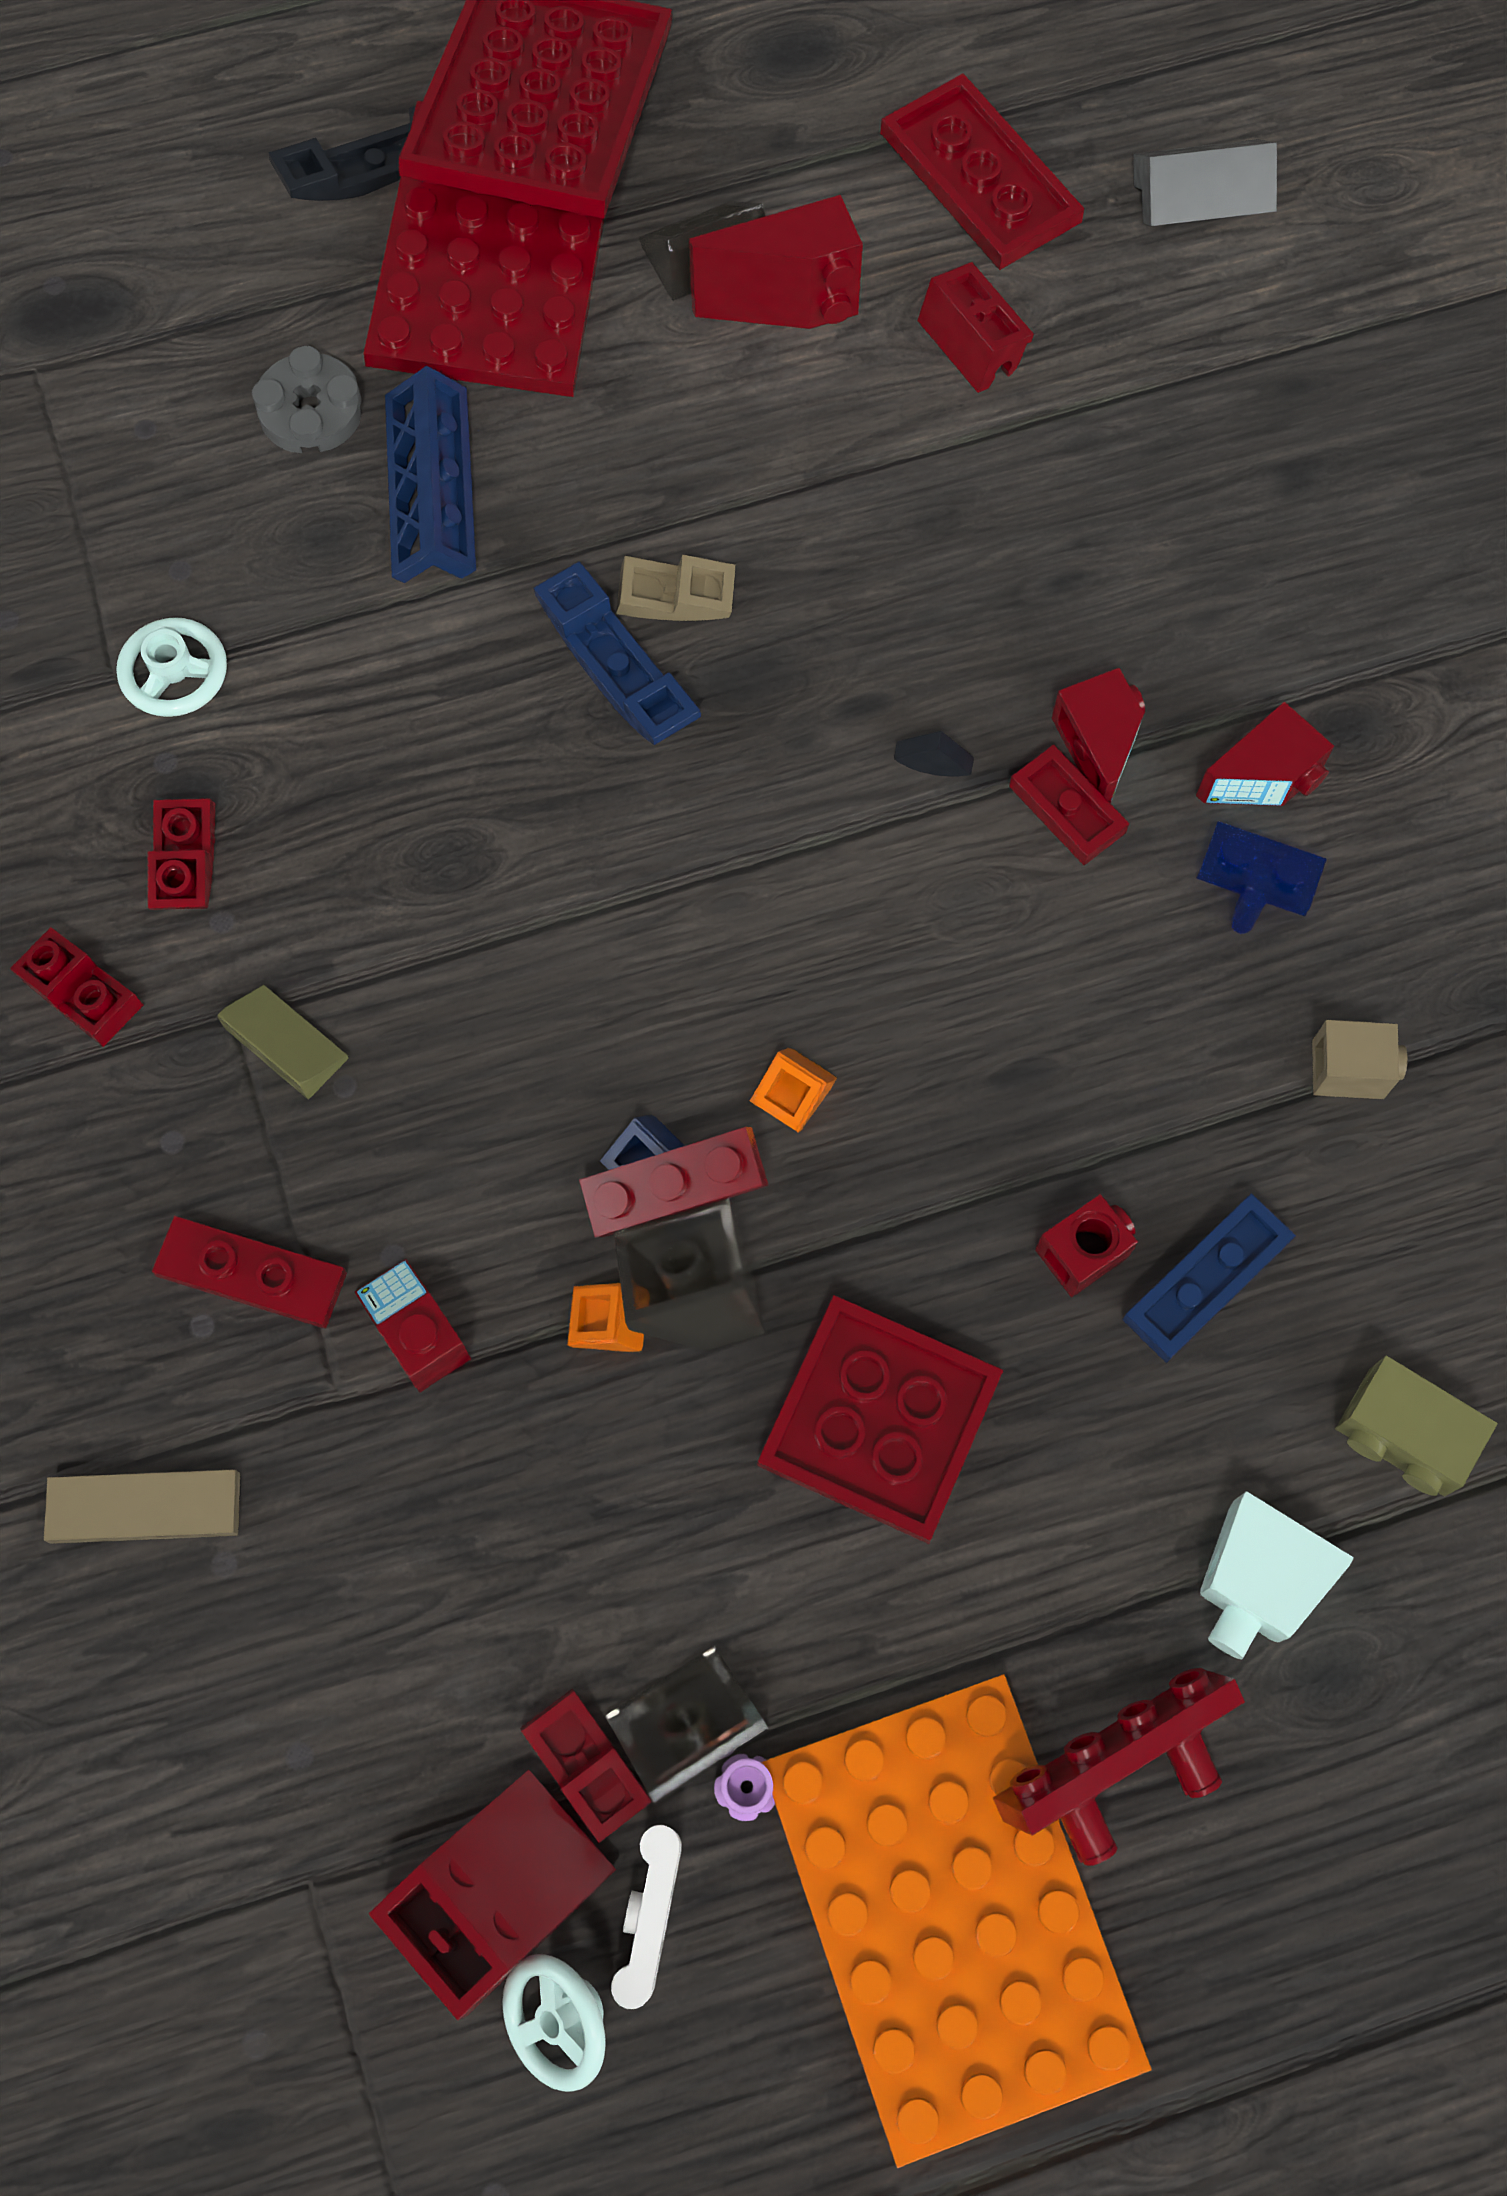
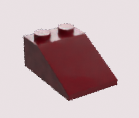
(780, 268)

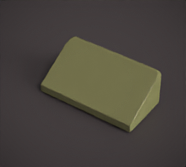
(283, 1040)

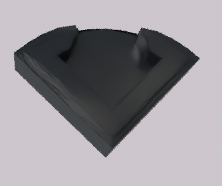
(934, 755)

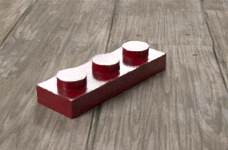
(674, 1182)

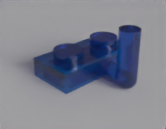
(1260, 873)

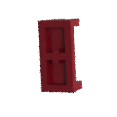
(973, 325)

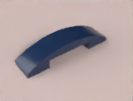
(612, 657)

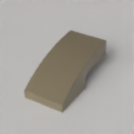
(683, 592)

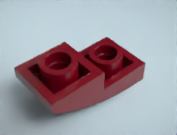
(181, 854)
(76, 986)

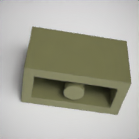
(1415, 1428)

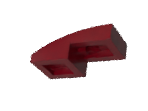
(585, 1765)

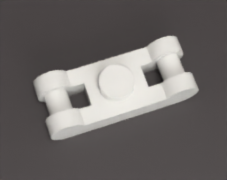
(648, 1917)

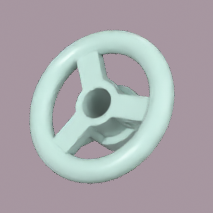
(162, 642)
(567, 2017)

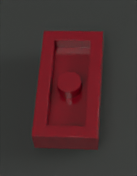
(1068, 805)

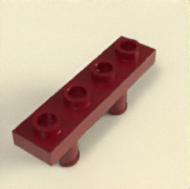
(1100, 1759)

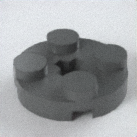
(302, 376)

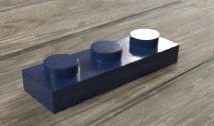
(1208, 1278)

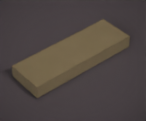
(142, 1506)

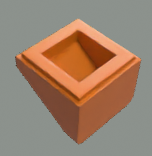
(792, 1088)
(599, 1320)

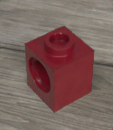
(1070, 1263)

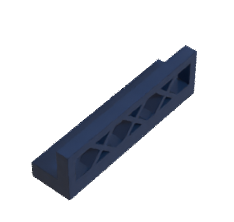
(437, 469)

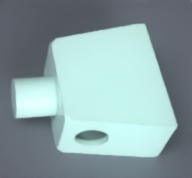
(1266, 1575)

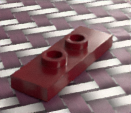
(249, 1272)

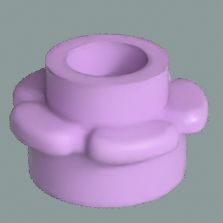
(728, 1790)

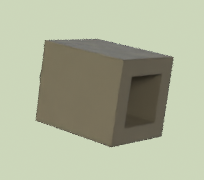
(1357, 1059)

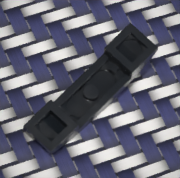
(342, 170)

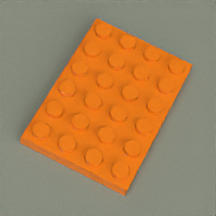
(948, 1930)

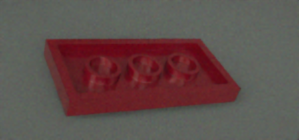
(982, 171)

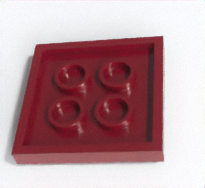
(880, 1419)

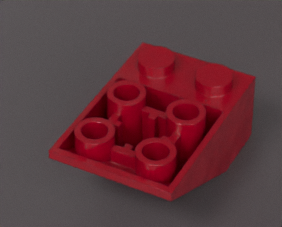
(492, 1894)

